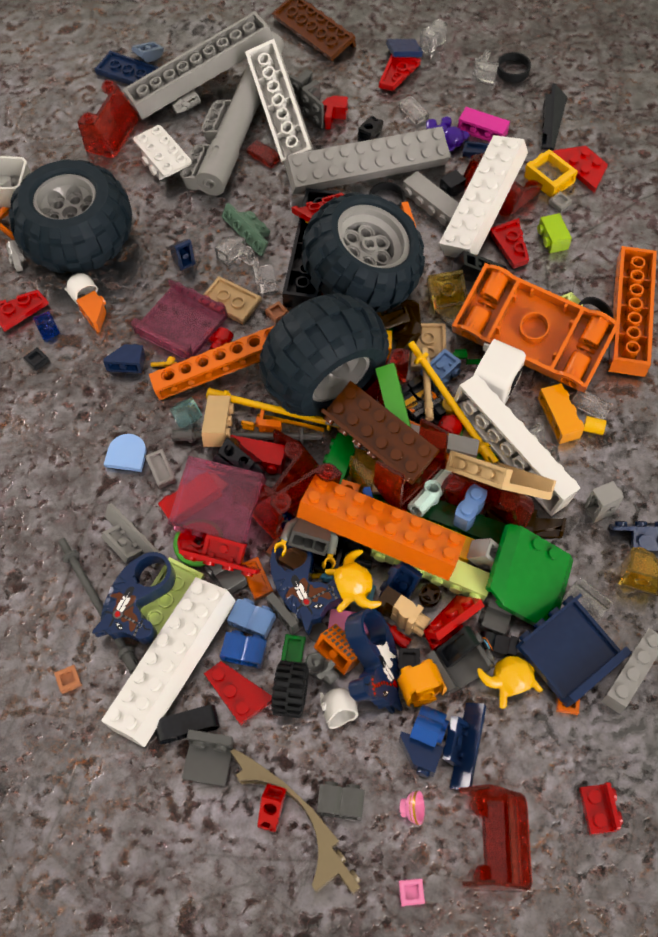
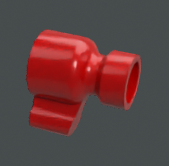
(220, 337)

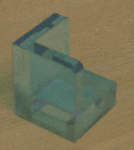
(186, 412)

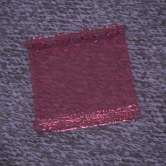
(181, 320)
(215, 500)

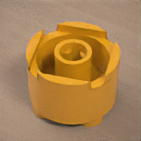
(421, 683)

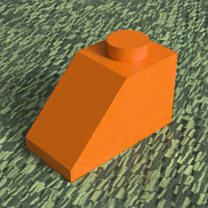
(93, 309)

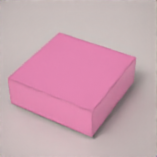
(411, 892)

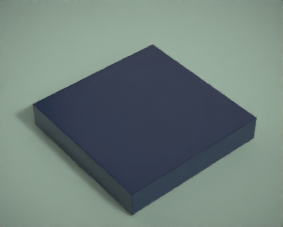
(404, 48)

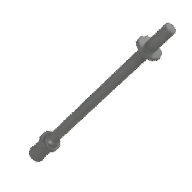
(191, 435)
(126, 652)

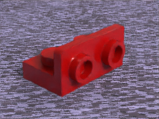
(601, 808)

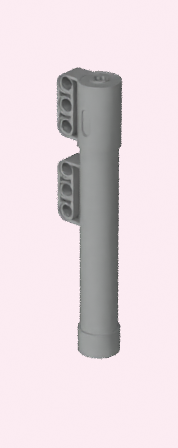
(225, 132)

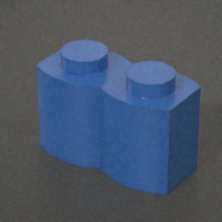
(243, 649)
(429, 726)

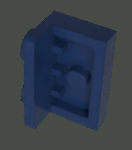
(402, 579)

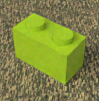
(554, 233)

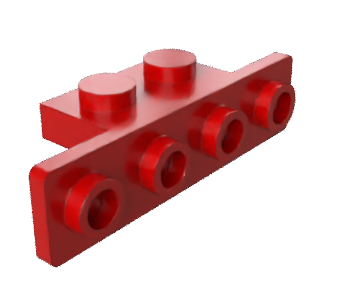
(222, 552)

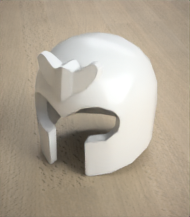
(80, 284)
(338, 707)

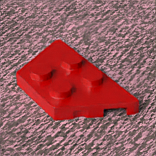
(586, 162)

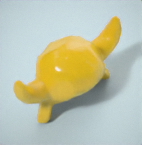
(353, 583)
(511, 678)

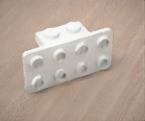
(161, 152)

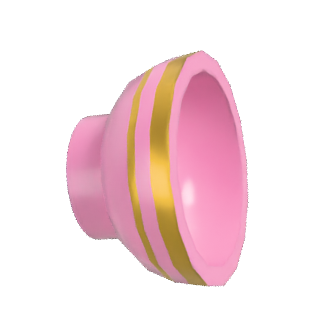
(413, 807)

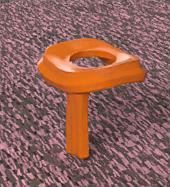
(4, 211)

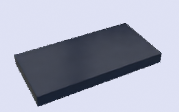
(123, 68)

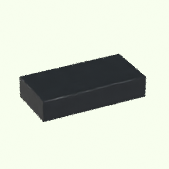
(458, 646)

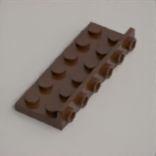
(314, 27)
(380, 432)

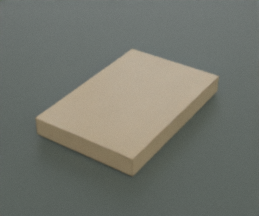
(237, 300)
(432, 337)

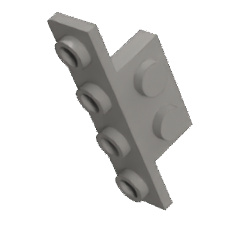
(125, 537)

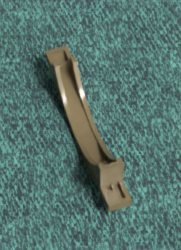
(329, 863)

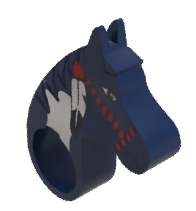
(378, 657)

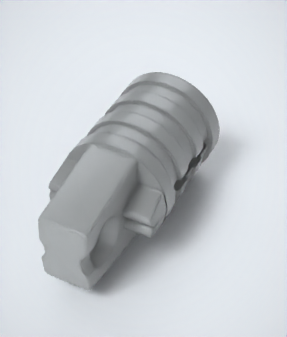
(182, 104)
(15, 255)

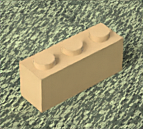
(217, 421)

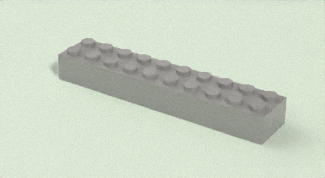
(197, 65)
(367, 160)

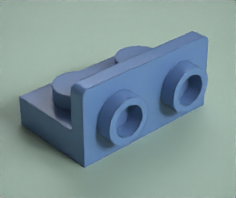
(445, 366)

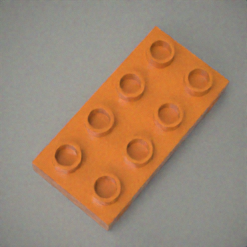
(552, 331)

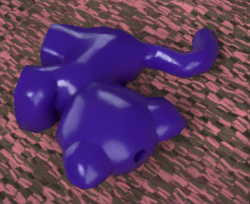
(453, 134)

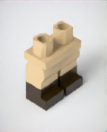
(403, 612)

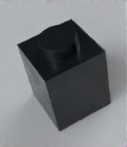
(453, 183)

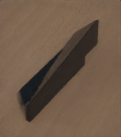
(552, 116)

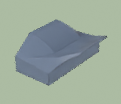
(148, 51)

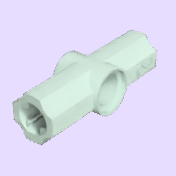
(429, 494)

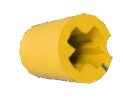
(594, 425)

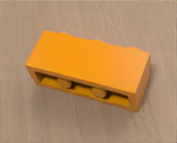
(560, 413)

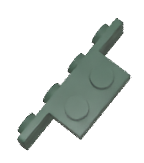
(248, 227)

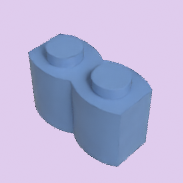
(470, 507)
(251, 618)

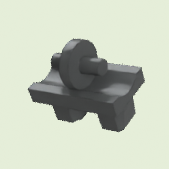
(321, 668)

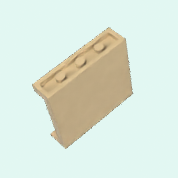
(501, 476)

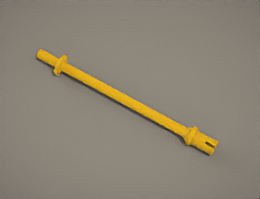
(264, 406)
(484, 448)

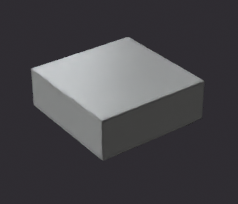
(560, 201)

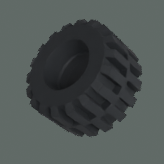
(290, 689)

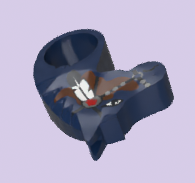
(301, 596)
(123, 605)

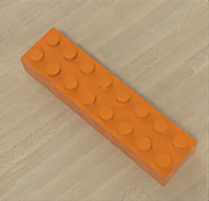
(634, 311)
(381, 527)

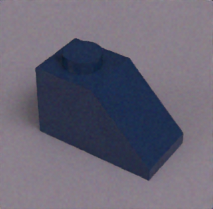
(183, 254)
(126, 359)
(420, 755)

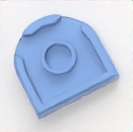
(126, 453)

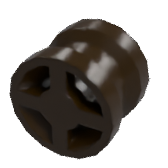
(429, 591)

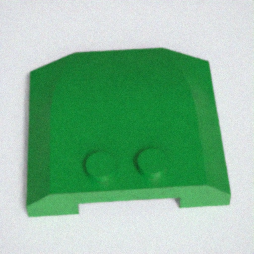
(528, 574)

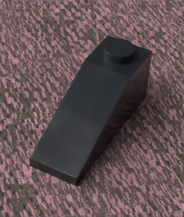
(471, 265)

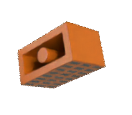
(334, 646)

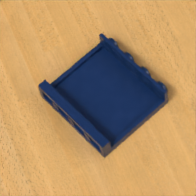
(570, 651)

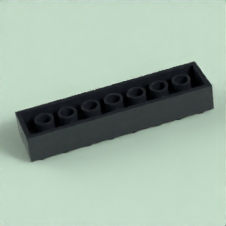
(297, 282)

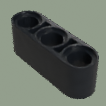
(176, 726)

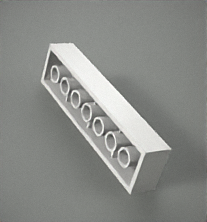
(278, 100)
(484, 196)
(513, 441)
(169, 661)

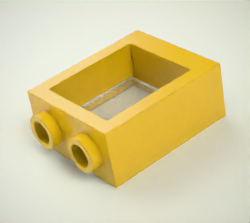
(551, 173)

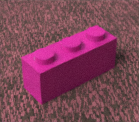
(482, 124)

